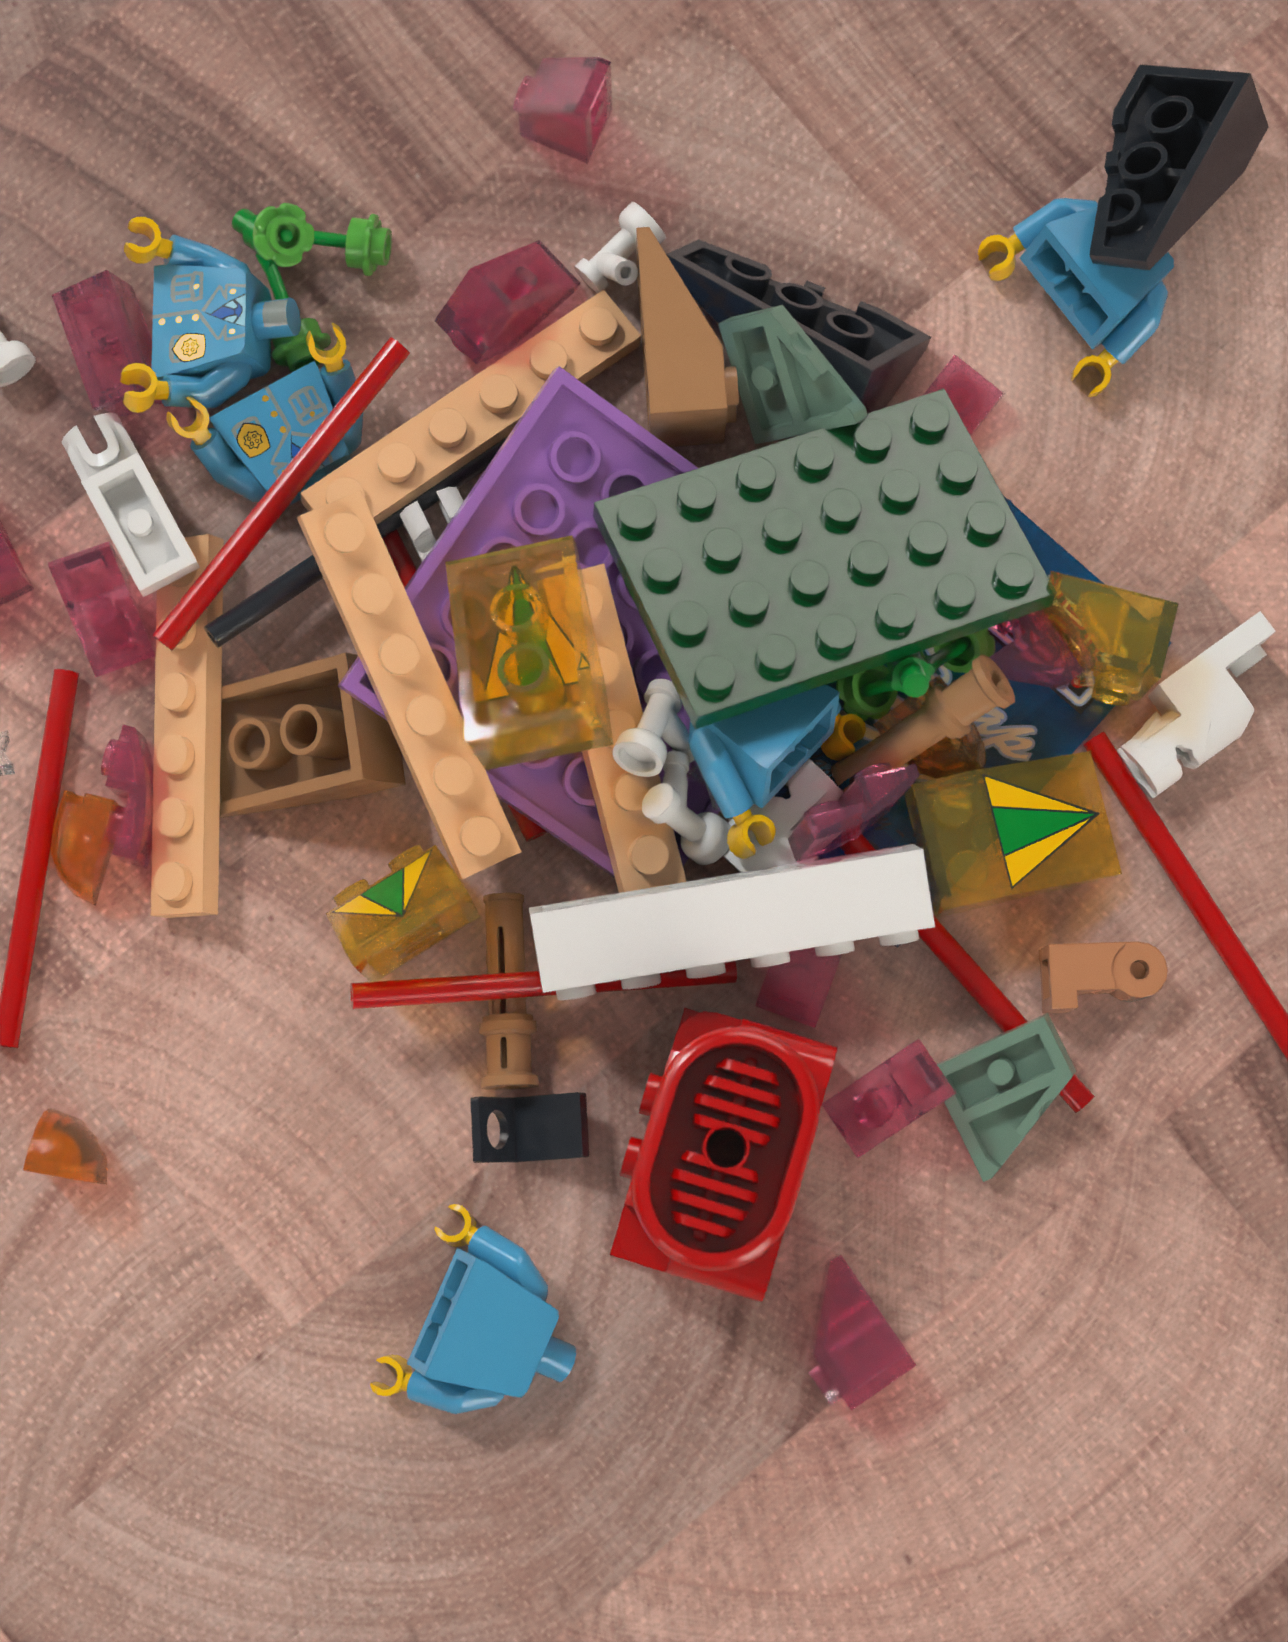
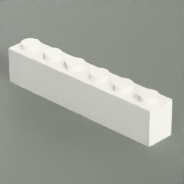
(732, 919)

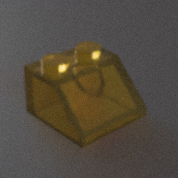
(1113, 635)

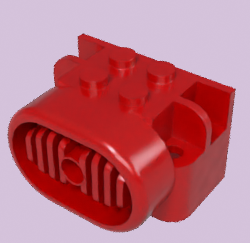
(710, 1219)

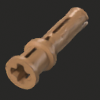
(946, 713)
(508, 1024)

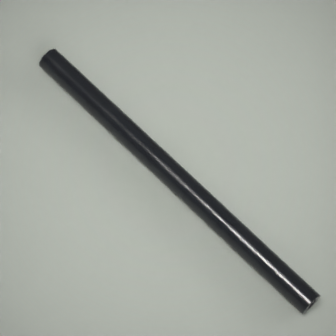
(308, 573)

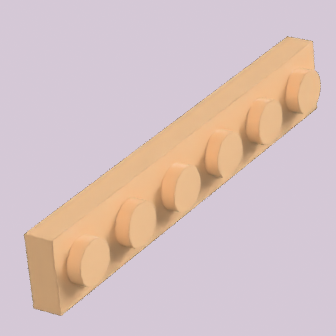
(478, 411)
(408, 683)
(187, 756)
(638, 849)

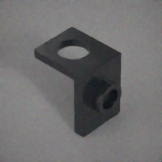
(531, 1128)

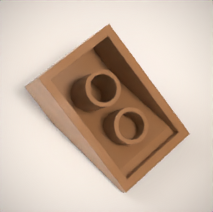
(683, 360)
(301, 741)

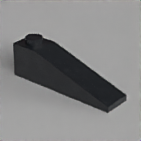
(1172, 157)
(863, 345)

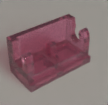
(105, 337)

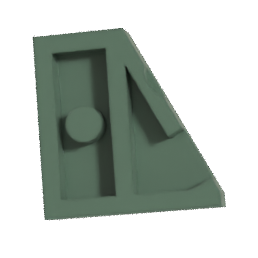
(785, 377)
(1005, 1089)

